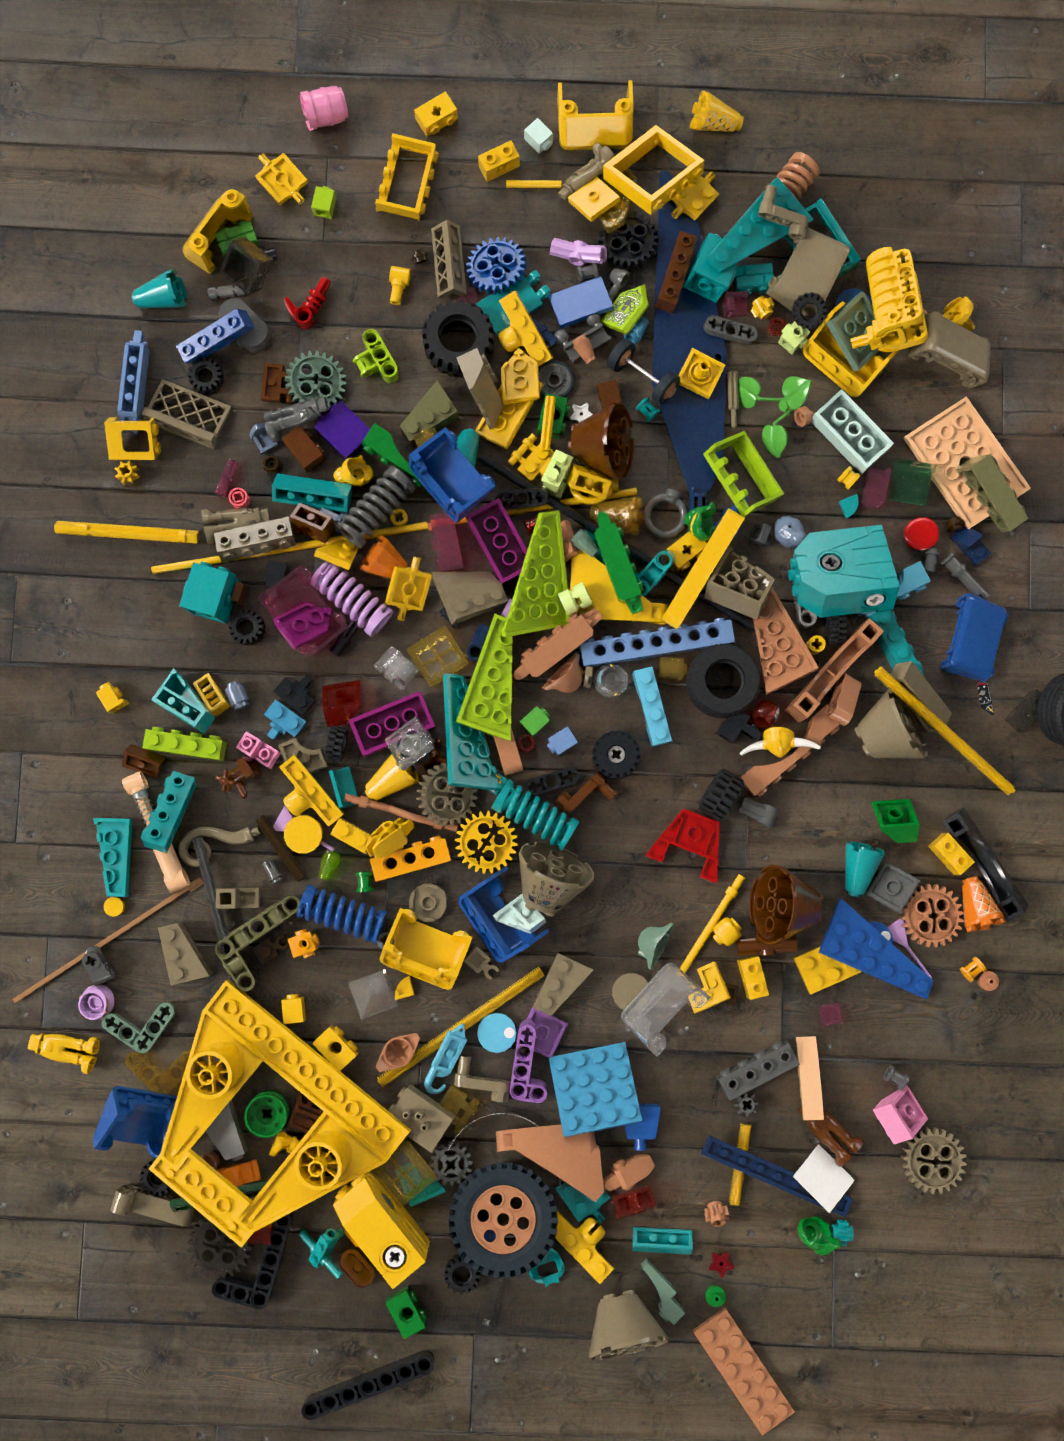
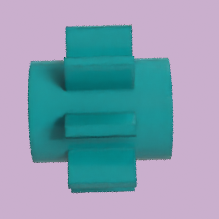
(842, 1232)

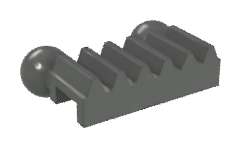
(596, 335)

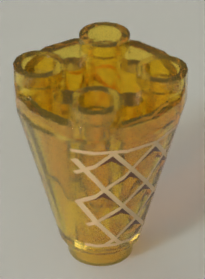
(623, 512)

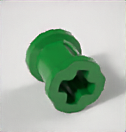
(364, 881)

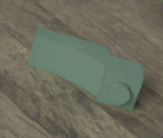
(669, 1308)

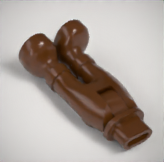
(822, 1129)

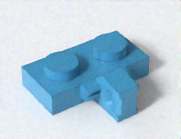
(283, 721)

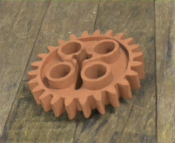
(949, 913)

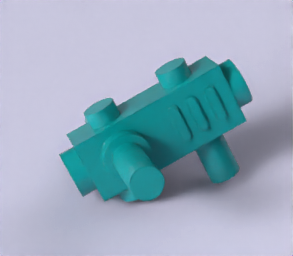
(323, 1249)

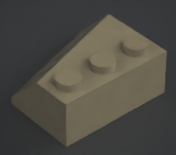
(739, 585)

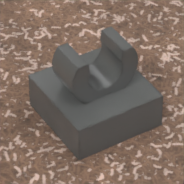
(760, 534)

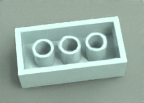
(851, 431)

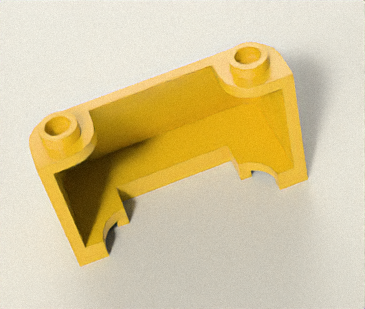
(229, 207)
(424, 950)

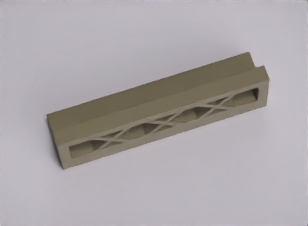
(451, 256)

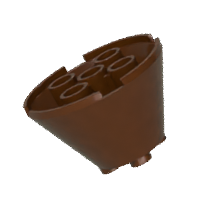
(605, 441)
(782, 905)

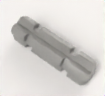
(224, 291)

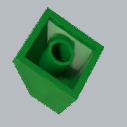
(897, 819)

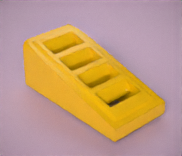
(217, 705)

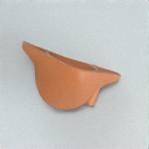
(567, 677)
(397, 1052)

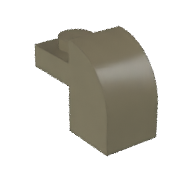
(238, 898)

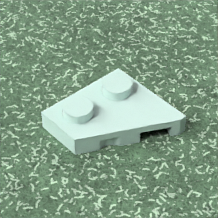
(519, 917)

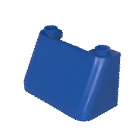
(449, 475)
(975, 638)
(134, 1118)

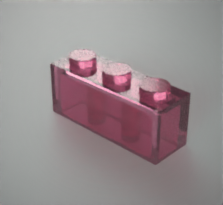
(445, 543)

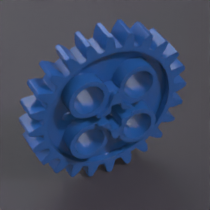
(496, 265)

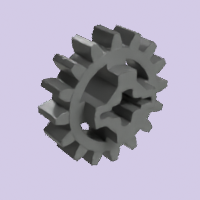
(456, 1169)

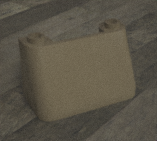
(810, 269)
(955, 349)

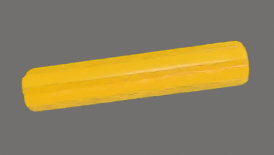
(547, 423)

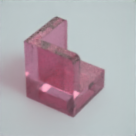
(735, 304)

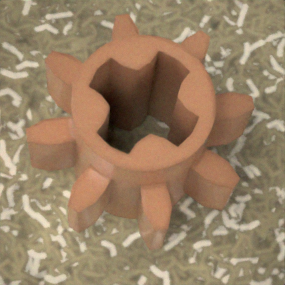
(716, 1213)

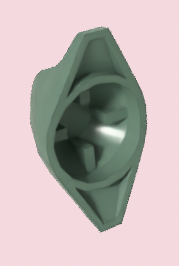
(653, 942)

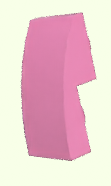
(258, 750)

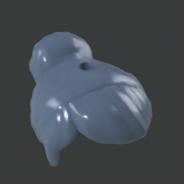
(788, 536)

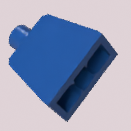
(647, 1128)

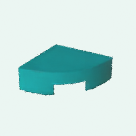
(849, 505)

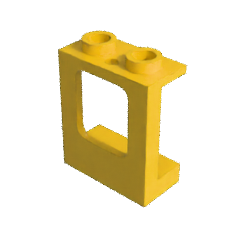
(115, 442)

